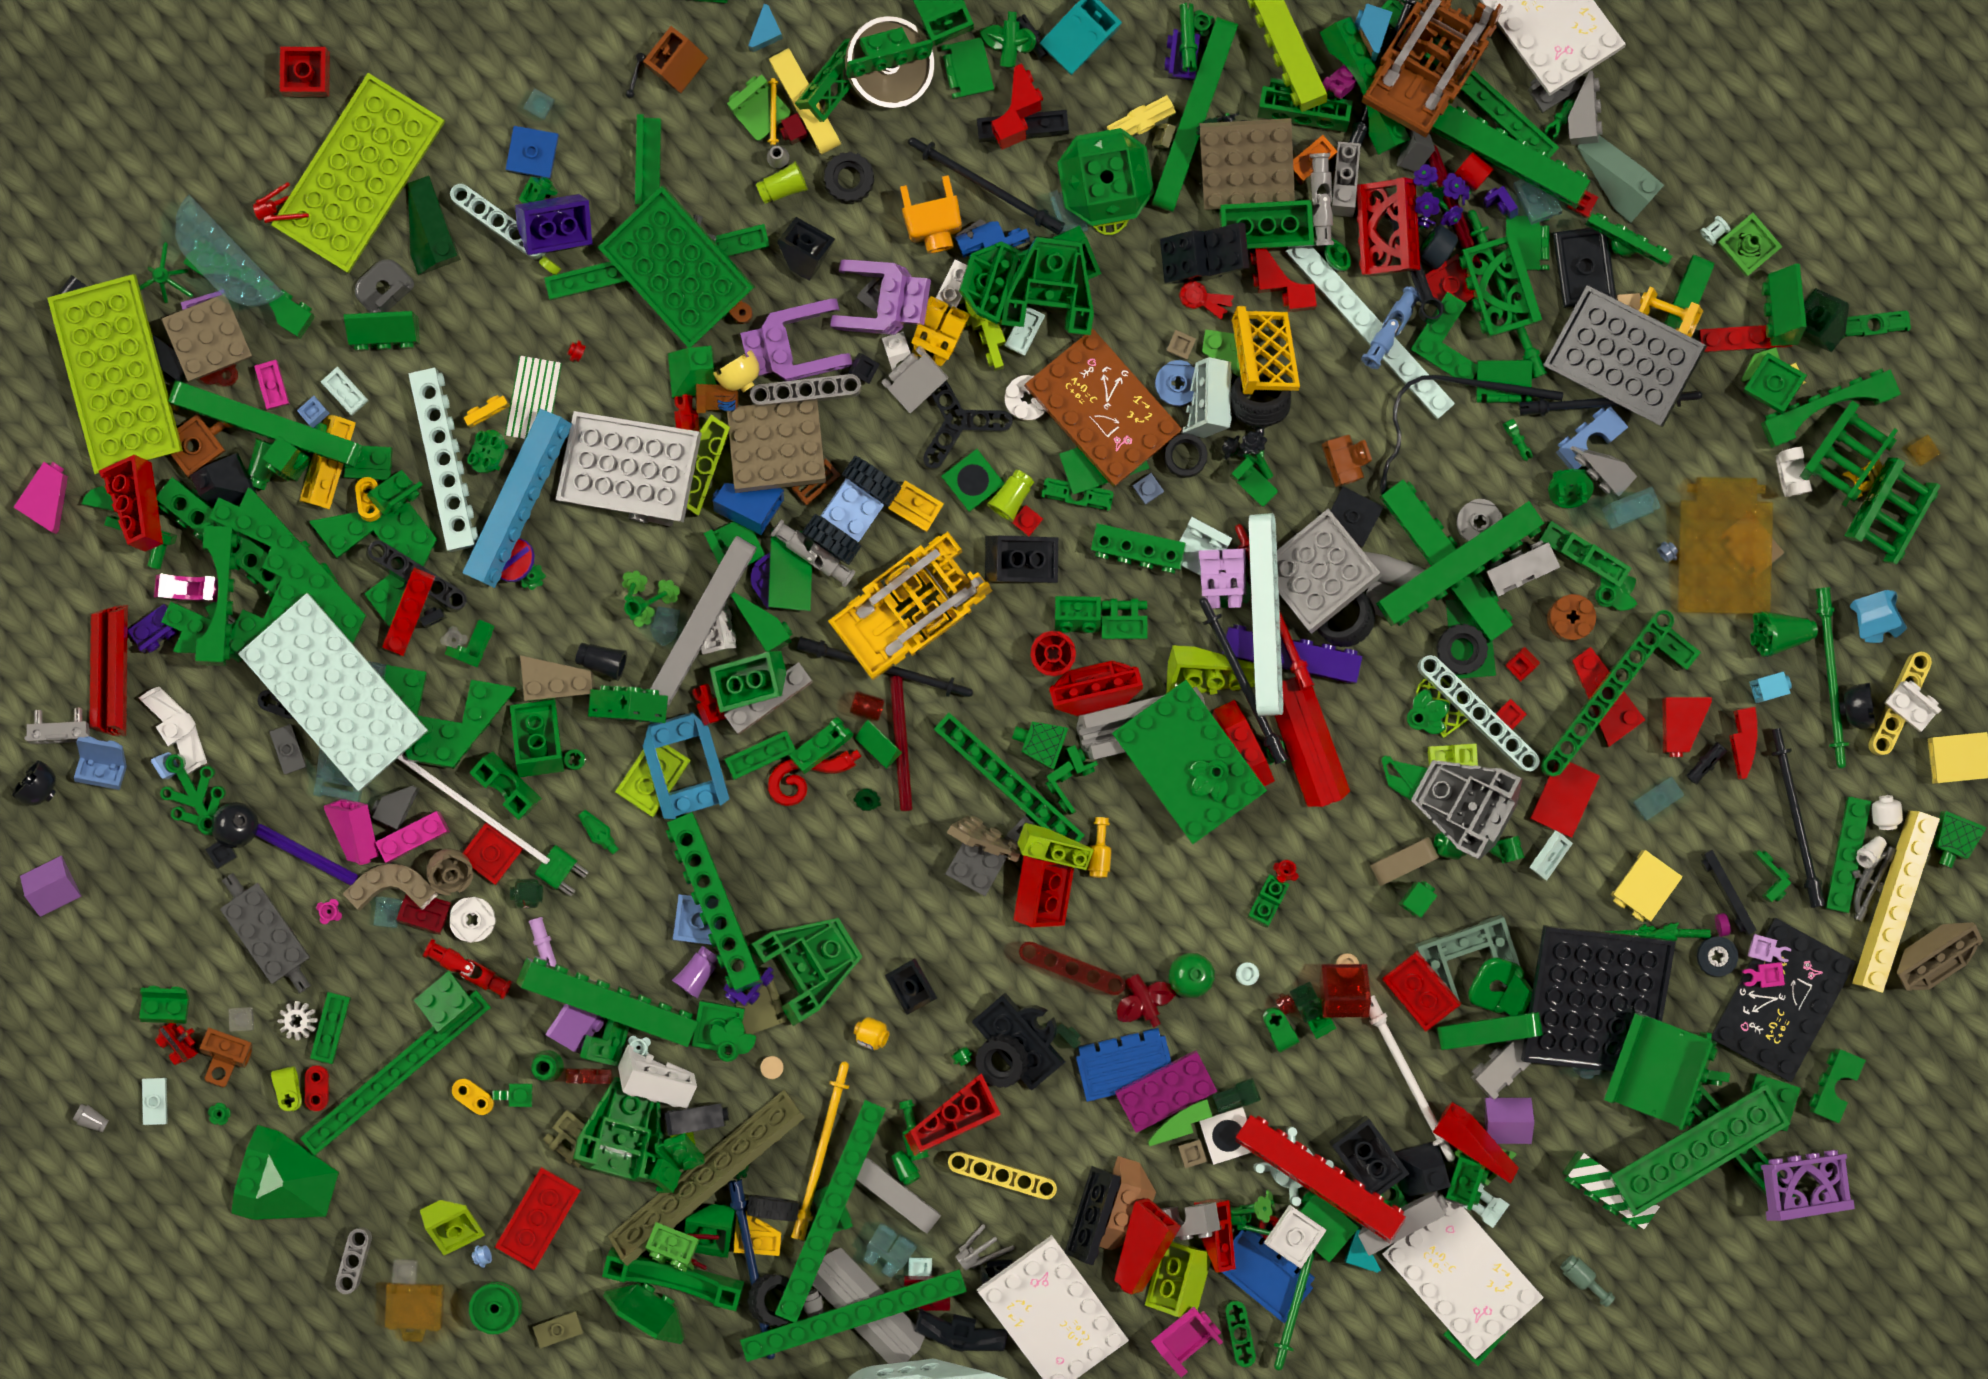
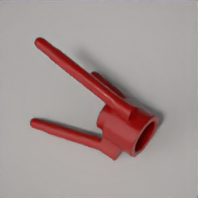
(265, 209)

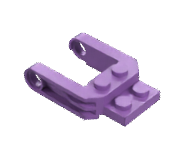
(900, 302)
(773, 349)

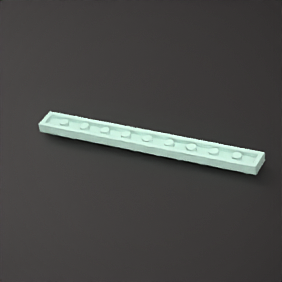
(1368, 326)

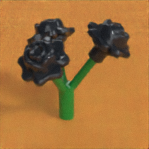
(1251, 443)

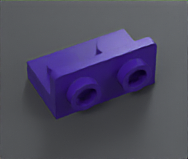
(1174, 63)
(151, 630)

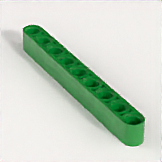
(1194, 114)
(265, 423)
(1617, 688)

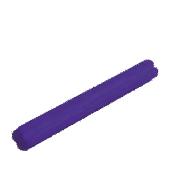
(306, 854)

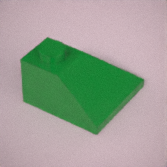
(690, 368)
(714, 1221)

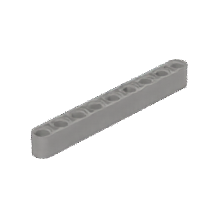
(703, 618)

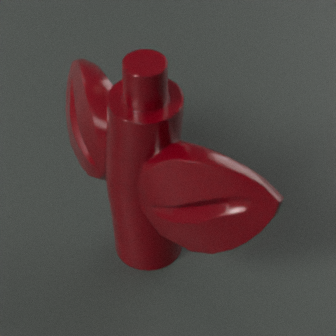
(1144, 1000)

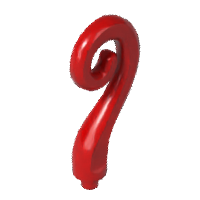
(838, 764)

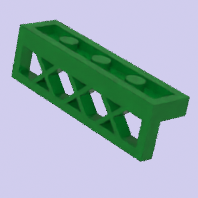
(822, 85)
(647, 158)

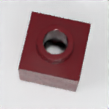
(793, 129)

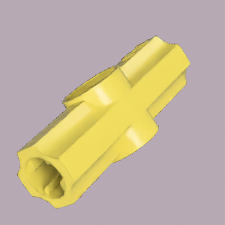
(1145, 117)

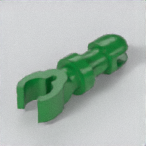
(1560, 118)
(1512, 430)

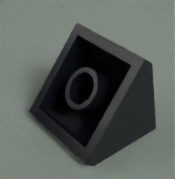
(911, 986)

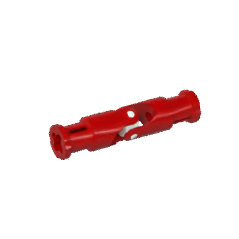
(455, 962)

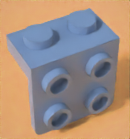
(100, 763)

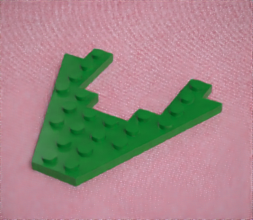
(286, 558)

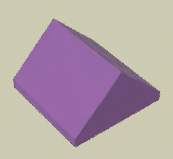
(49, 886)
(1509, 1120)

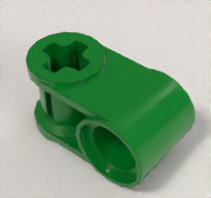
(1281, 1032)

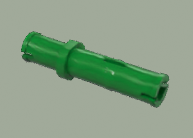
(1188, 47)

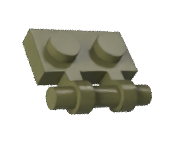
(568, 1128)

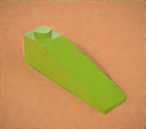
(1204, 670)

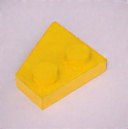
(764, 1237)

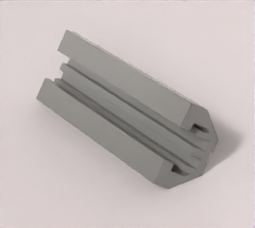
(1097, 727)
(846, 1282)

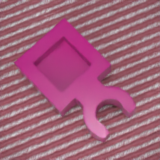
(1767, 974)

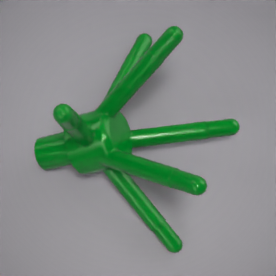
(162, 276)

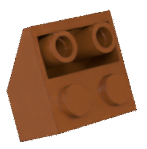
(675, 59)

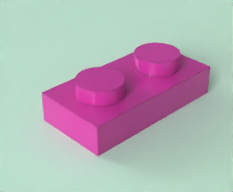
(271, 384)

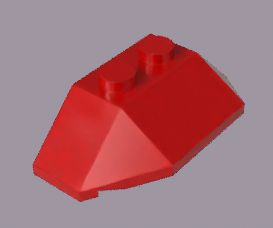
(1096, 688)
(1239, 732)

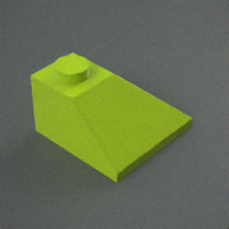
(450, 1225)

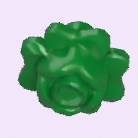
(533, 578)

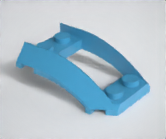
(692, 797)

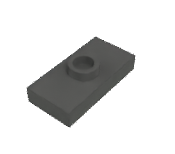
(288, 749)

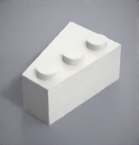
(655, 1081)

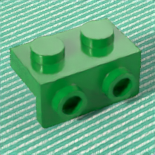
(1466, 1181)

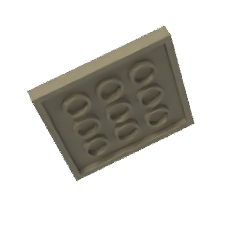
(1247, 162)
(776, 446)

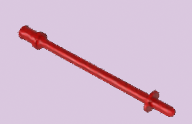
(1298, 666)

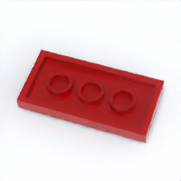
(538, 1218)

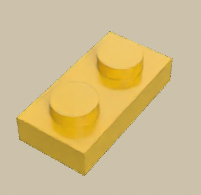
(494, 405)

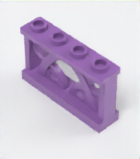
(1831, 1201)

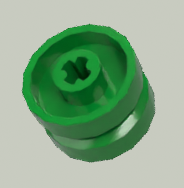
(509, 1306)

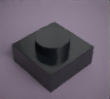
(864, 368)
(432, 617)
(220, 854)

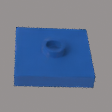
(532, 152)

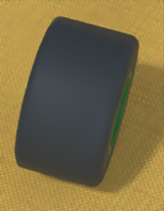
(1437, 247)

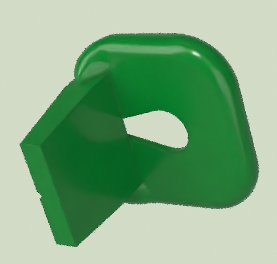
(1513, 1000)

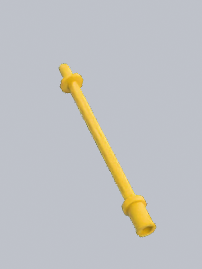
(804, 1213)

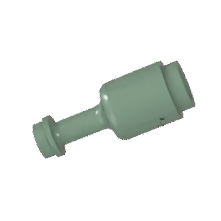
(1584, 1277)

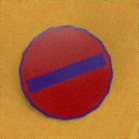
(519, 563)

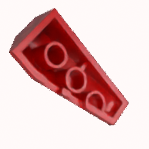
(1471, 1138)

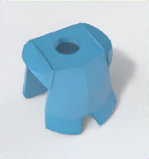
(1878, 615)

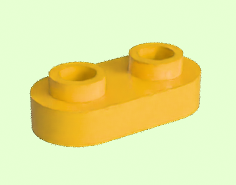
(363, 502)
(473, 1095)

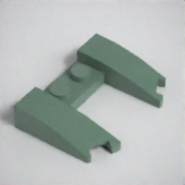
(1489, 933)

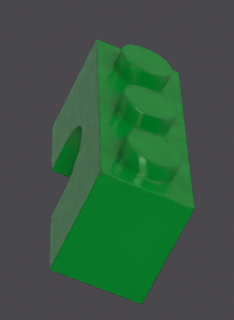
(495, 773)
(1826, 1101)

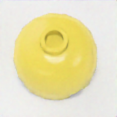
(739, 373)

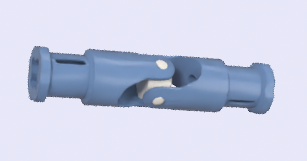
(1384, 338)

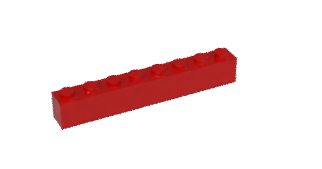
(1320, 1178)

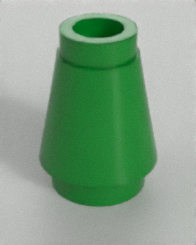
(905, 1168)

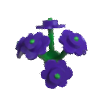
(1428, 202)

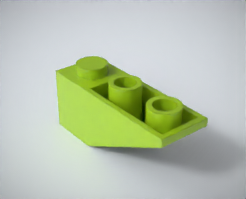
(1053, 847)

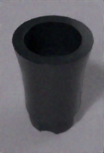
(602, 659)

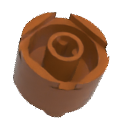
(1581, 609)

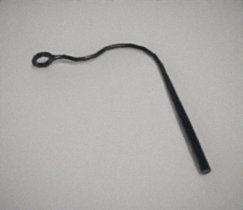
(1503, 387)

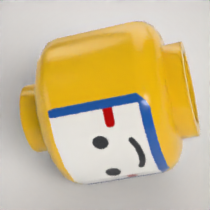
(871, 1033)

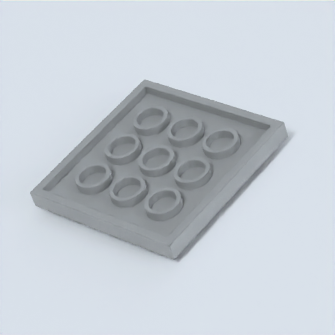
(1322, 571)

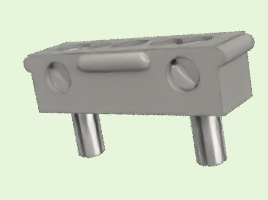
(57, 732)

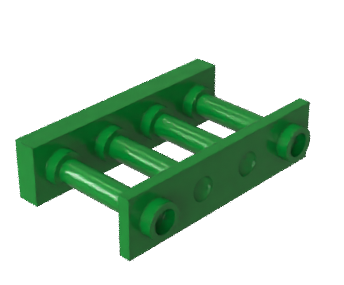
(1839, 434)
(1871, 510)

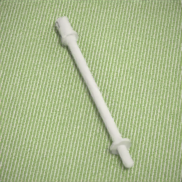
(1379, 1019)

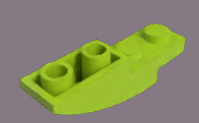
(990, 335)

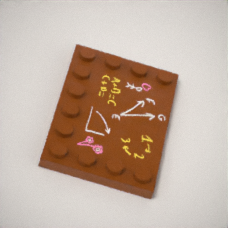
(1103, 407)

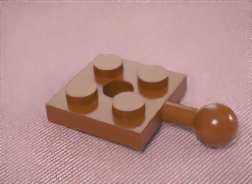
(209, 445)

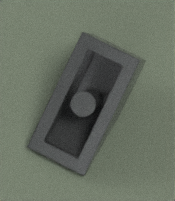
(395, 807)

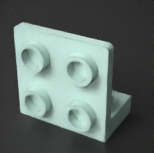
(1201, 537)

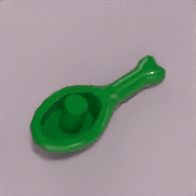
(1337, 256)

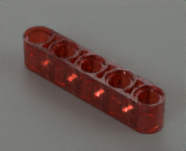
(1080, 976)

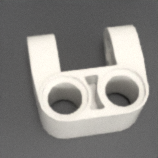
(1790, 466)

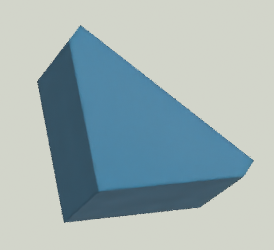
(766, 30)

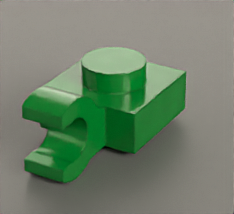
(518, 1095)

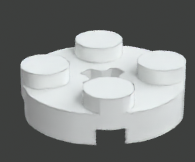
(1021, 409)
(472, 933)

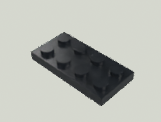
(1092, 1215)

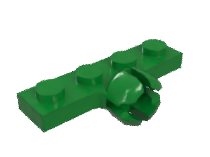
(1626, 241)

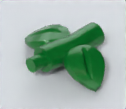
(1009, 39)

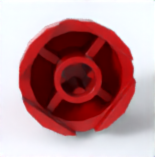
(1053, 653)

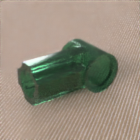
(1242, 1094)

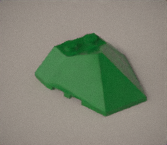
(282, 1179)

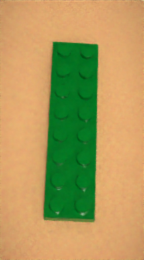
(1699, 1150)

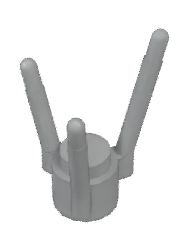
(969, 1257)

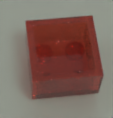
(1345, 990)

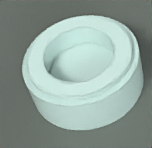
(1247, 973)

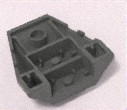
(1468, 803)

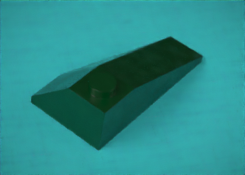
(429, 233)

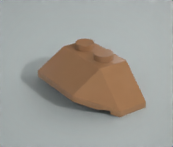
(1133, 1187)

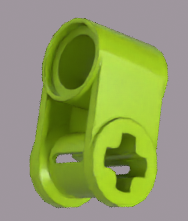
(287, 1083)

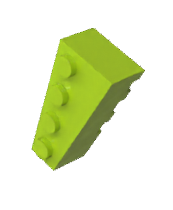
(710, 447)

